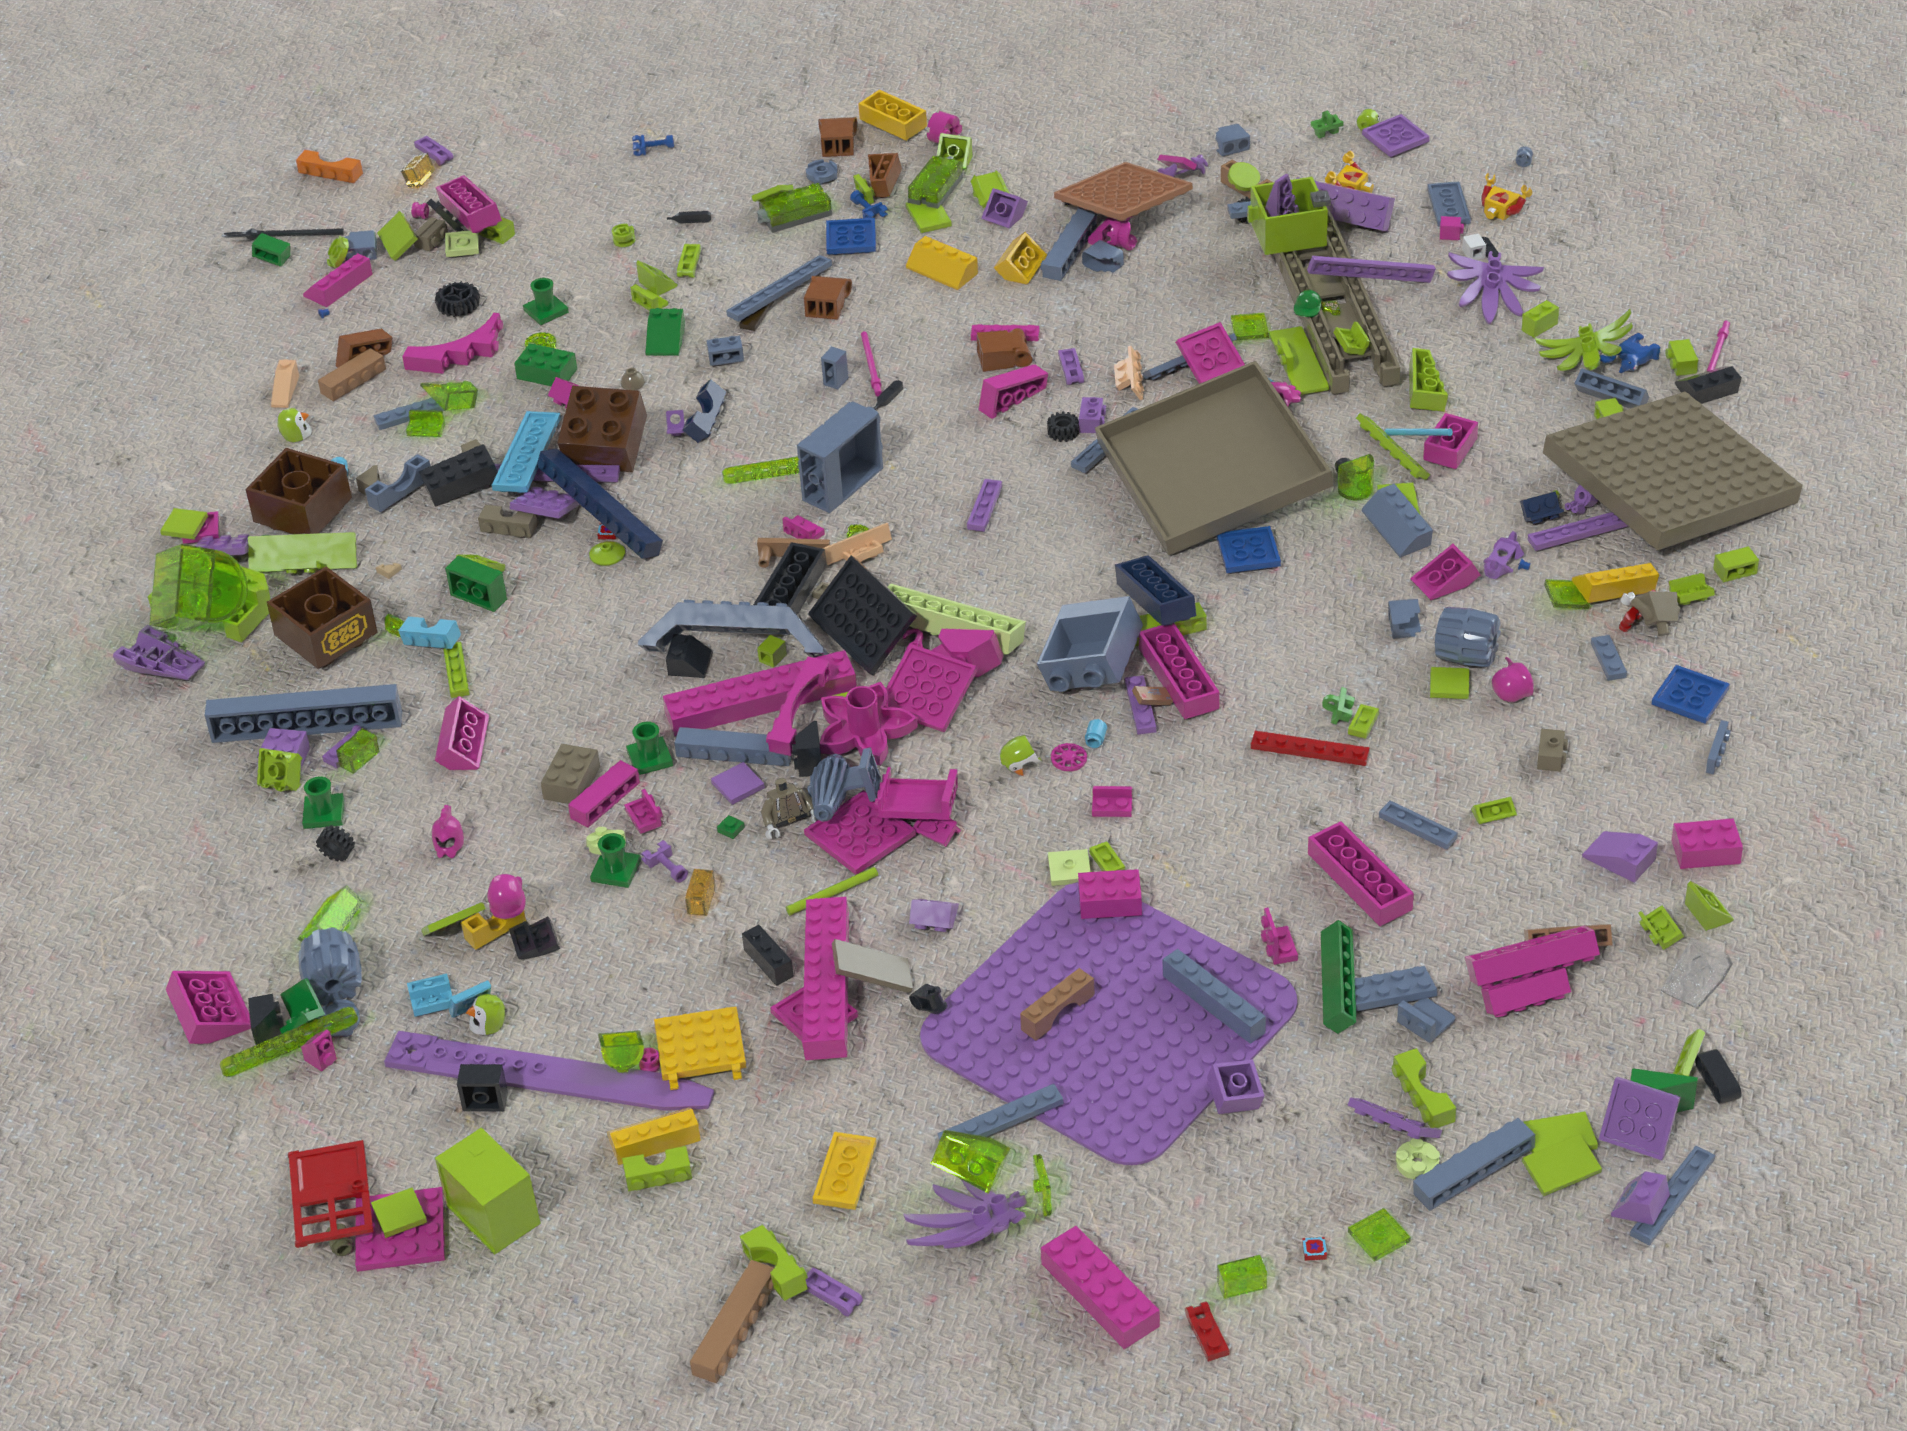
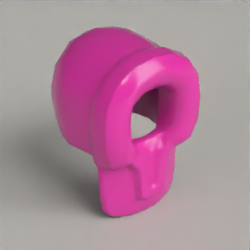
(1513, 682)
(506, 896)

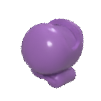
(1582, 499)

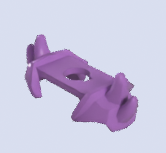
(1171, 170)
(1495, 565)

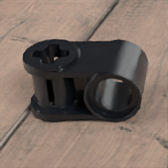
(928, 999)

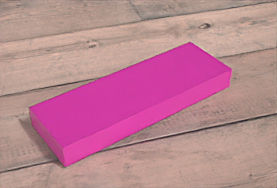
(1182, 162)

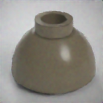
(632, 379)

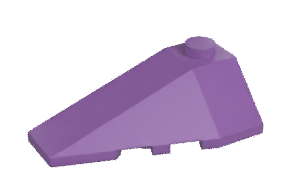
(1281, 198)

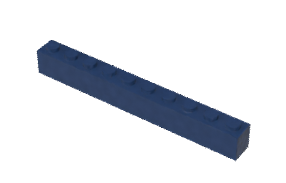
(599, 503)

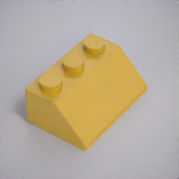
(1020, 260)

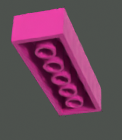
(468, 204)
(1179, 670)
(1360, 873)
(1532, 956)
(1100, 1287)

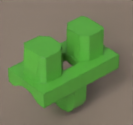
(1332, 121)
(1342, 706)

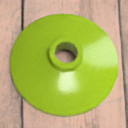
(607, 553)

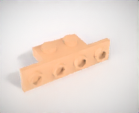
(1129, 373)
(861, 546)

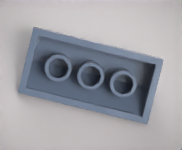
(1398, 521)

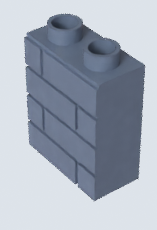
(840, 456)
(1090, 644)

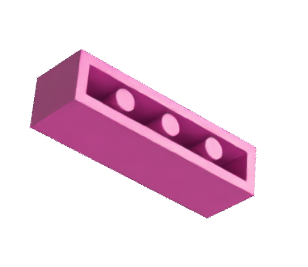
(603, 793)
(1526, 991)

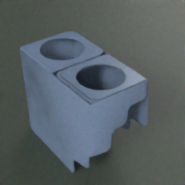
(1232, 140)
(362, 243)
(1099, 257)
(1404, 618)

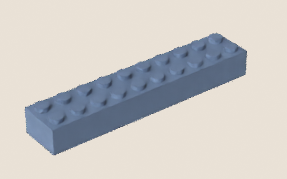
(304, 711)

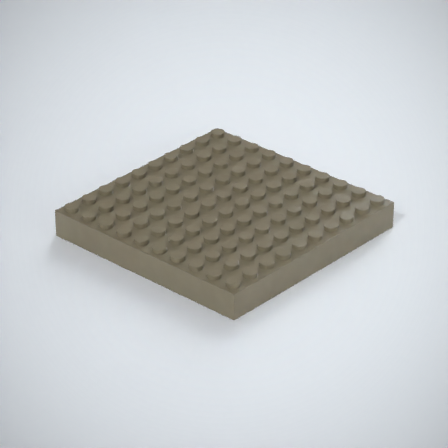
(1213, 457)
(1672, 470)

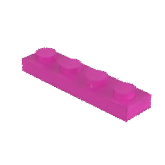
(1031, 331)

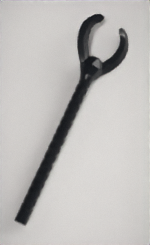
(252, 233)

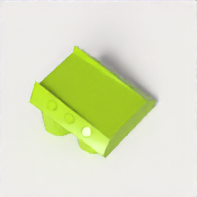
(983, 185)
(279, 770)

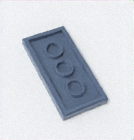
(1448, 200)

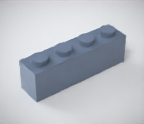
(1608, 388)

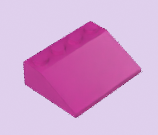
(207, 1005)

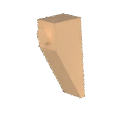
(284, 383)

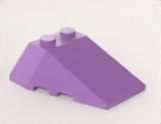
(158, 656)

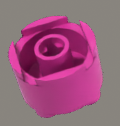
(943, 123)

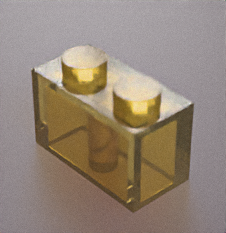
(418, 170)
(700, 892)

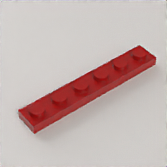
(1310, 748)

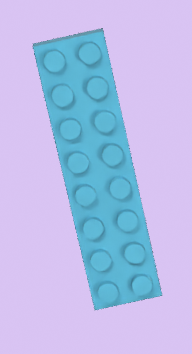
(522, 456)

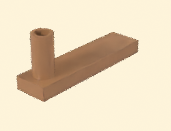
(777, 546)

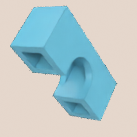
(442, 635)

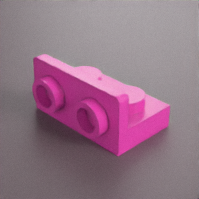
(802, 528)
(1112, 801)
(937, 830)

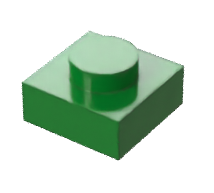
(730, 827)

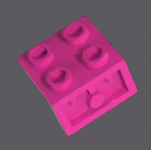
(1278, 940)

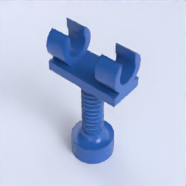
(642, 144)
(870, 210)

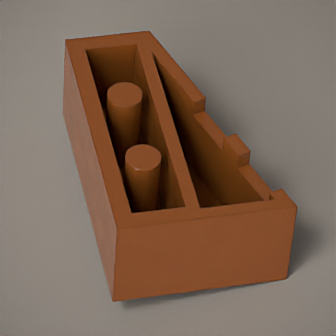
(884, 173)
(356, 343)

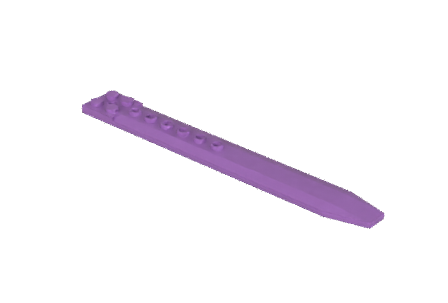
(547, 1073)

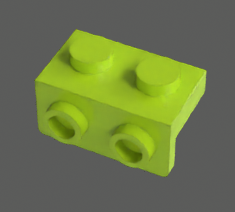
(1352, 340)
(1691, 588)
(1661, 926)

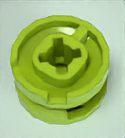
(623, 235)

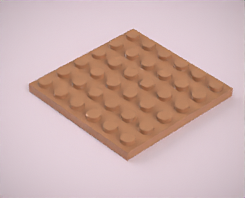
(1123, 191)

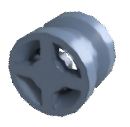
(1525, 160)

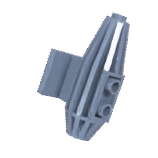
(835, 777)

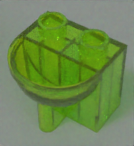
(196, 588)

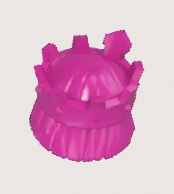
(1121, 235)

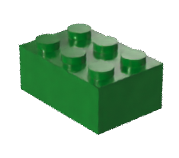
(544, 364)
(476, 583)

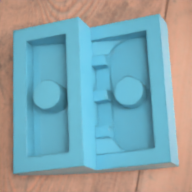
(430, 994)

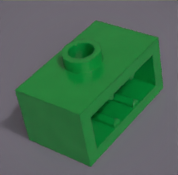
(271, 249)

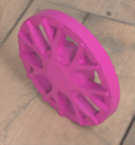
(1068, 757)

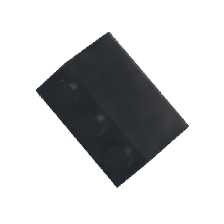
(1711, 384)

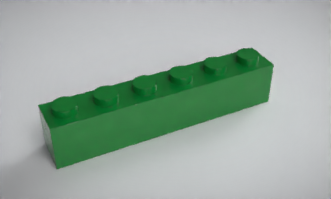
(1338, 977)

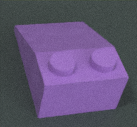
(1623, 853)

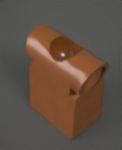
(837, 136)
(826, 297)
(1003, 349)

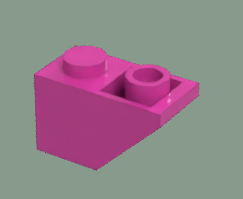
(319, 1050)

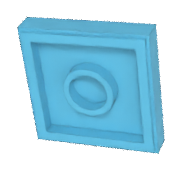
(463, 1001)

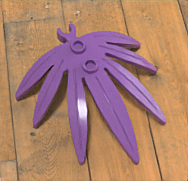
(1493, 277)
(987, 1215)

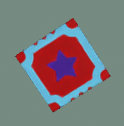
(604, 533)
(1314, 1248)

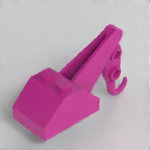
(967, 645)

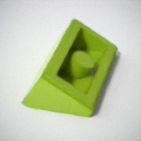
(1494, 810)

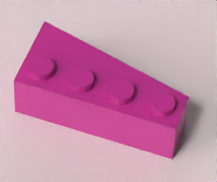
(1010, 389)

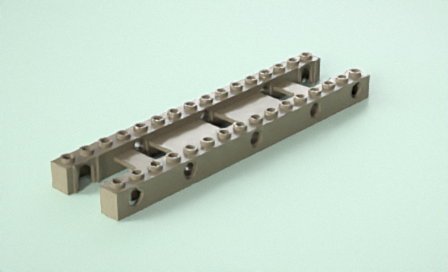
(1356, 309)

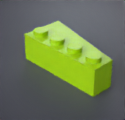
(1425, 386)

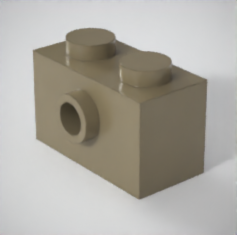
(1551, 750)

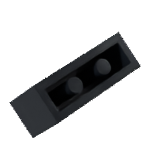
(767, 955)

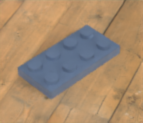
(1393, 988)

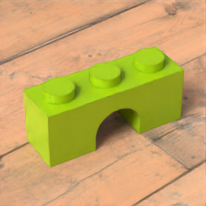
(672, 1170)

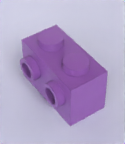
(1091, 414)

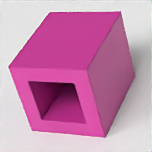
(1451, 228)

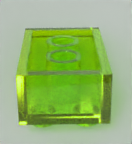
(452, 394)
(971, 1158)

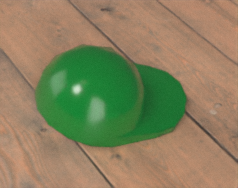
(1307, 304)

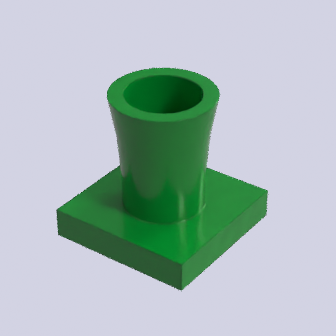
(546, 305)
(650, 750)
(320, 805)
(614, 864)

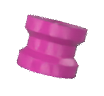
(420, 210)
(650, 1060)

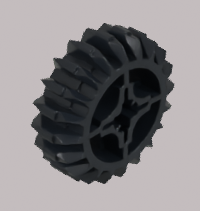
(457, 299)

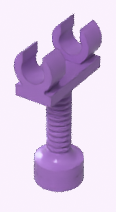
(678, 872)

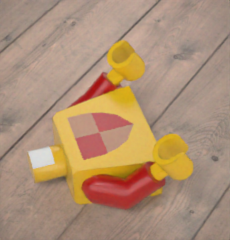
(1350, 176)
(1501, 202)

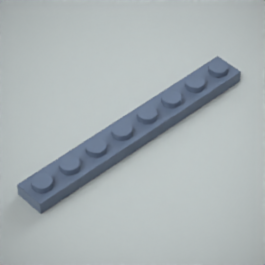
(778, 288)

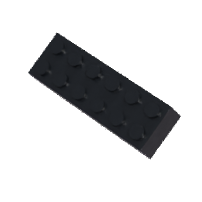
(794, 576)

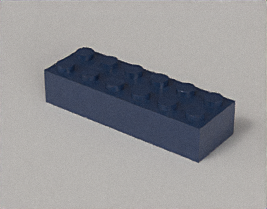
(1155, 590)

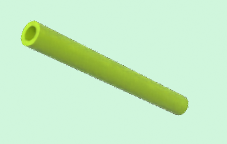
(834, 889)

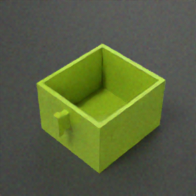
(1292, 230)
(488, 1190)

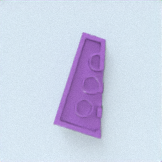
(1396, 1120)

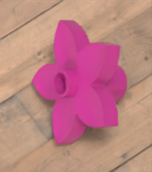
(863, 722)

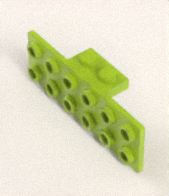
(1299, 360)
(302, 552)

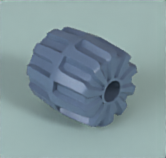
(1467, 636)
(330, 964)

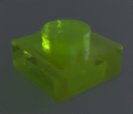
(393, 624)

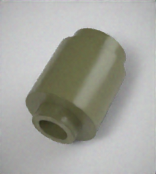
(340, 1246)

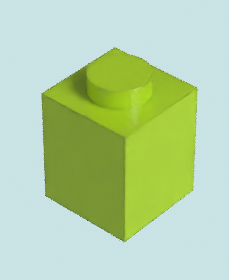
(772, 651)

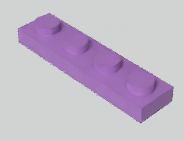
(984, 505)
(1141, 713)

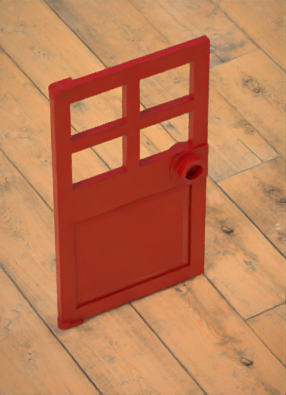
(329, 1176)

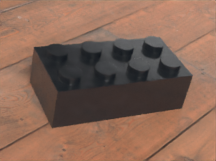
(459, 475)

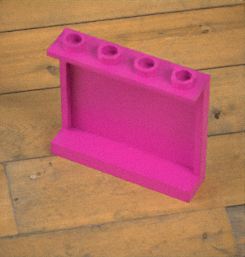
(916, 797)

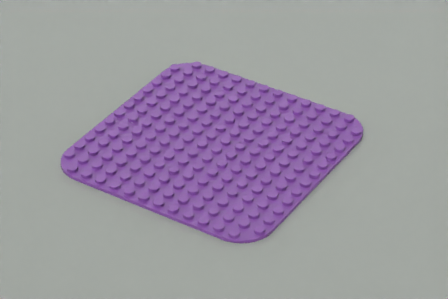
(1128, 1056)

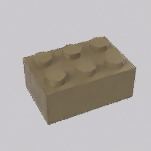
(570, 773)

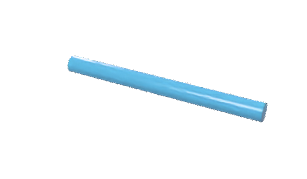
(1418, 432)

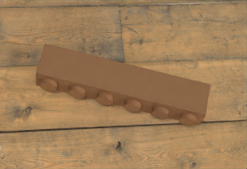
(733, 1322)

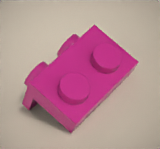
(644, 813)

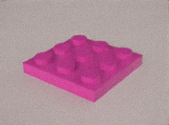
(1209, 352)
(790, 1012)

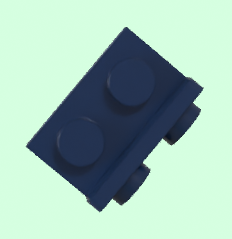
(1541, 506)

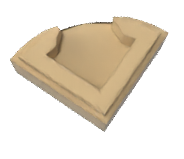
(388, 570)

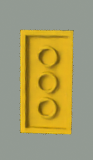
(844, 1170)

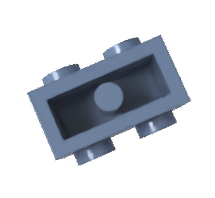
(725, 350)

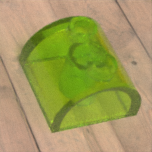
(1356, 478)
(621, 1049)

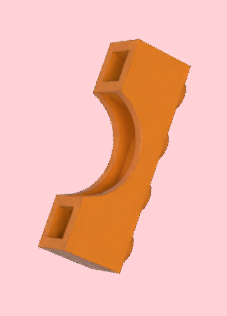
(344, 170)

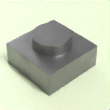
(1320, 199)

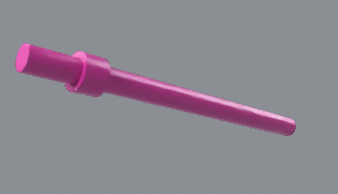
(1722, 335)
(875, 382)

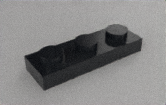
(446, 215)

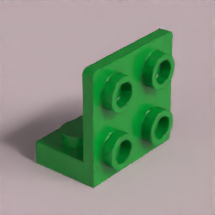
(301, 1005)

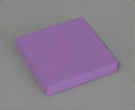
(737, 783)

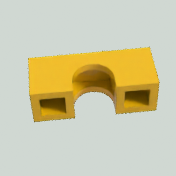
(480, 931)

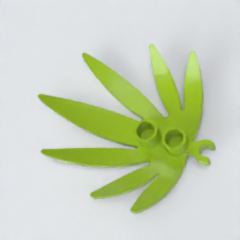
(1587, 344)

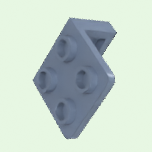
(1424, 1018)

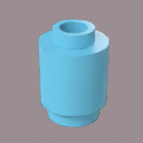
(1095, 733)

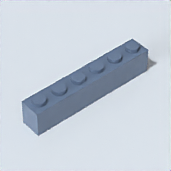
(1069, 244)
(727, 747)
(1214, 996)
(1473, 1164)

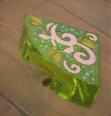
(1331, 306)

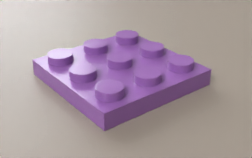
(1395, 135)
(544, 503)
(226, 544)
(1639, 1118)

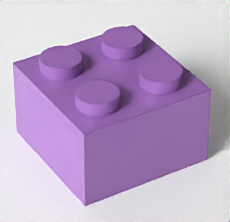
(287, 741)
(1235, 1086)

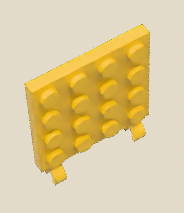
(700, 1044)

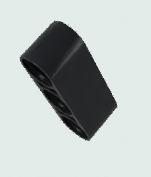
(1718, 1076)

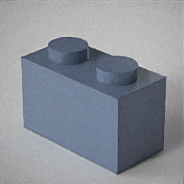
(834, 368)

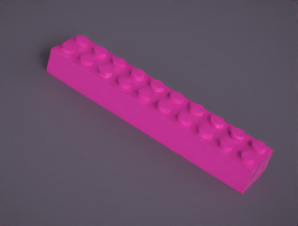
(751, 694)
(824, 990)

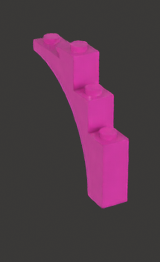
(460, 352)

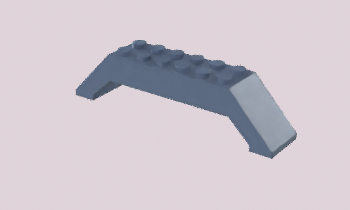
(730, 619)

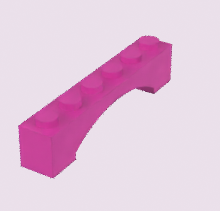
(812, 675)

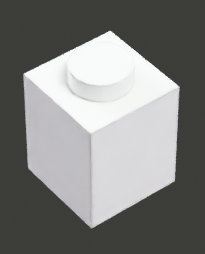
(1474, 247)

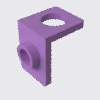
(675, 429)

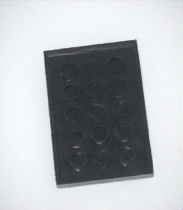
(862, 615)

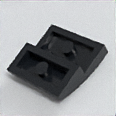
(534, 939)

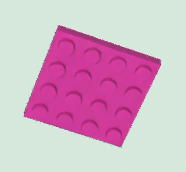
(930, 686)
(857, 834)
(410, 1247)

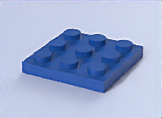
(850, 236)
(1248, 549)
(1690, 694)

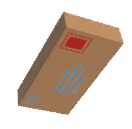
(1152, 695)

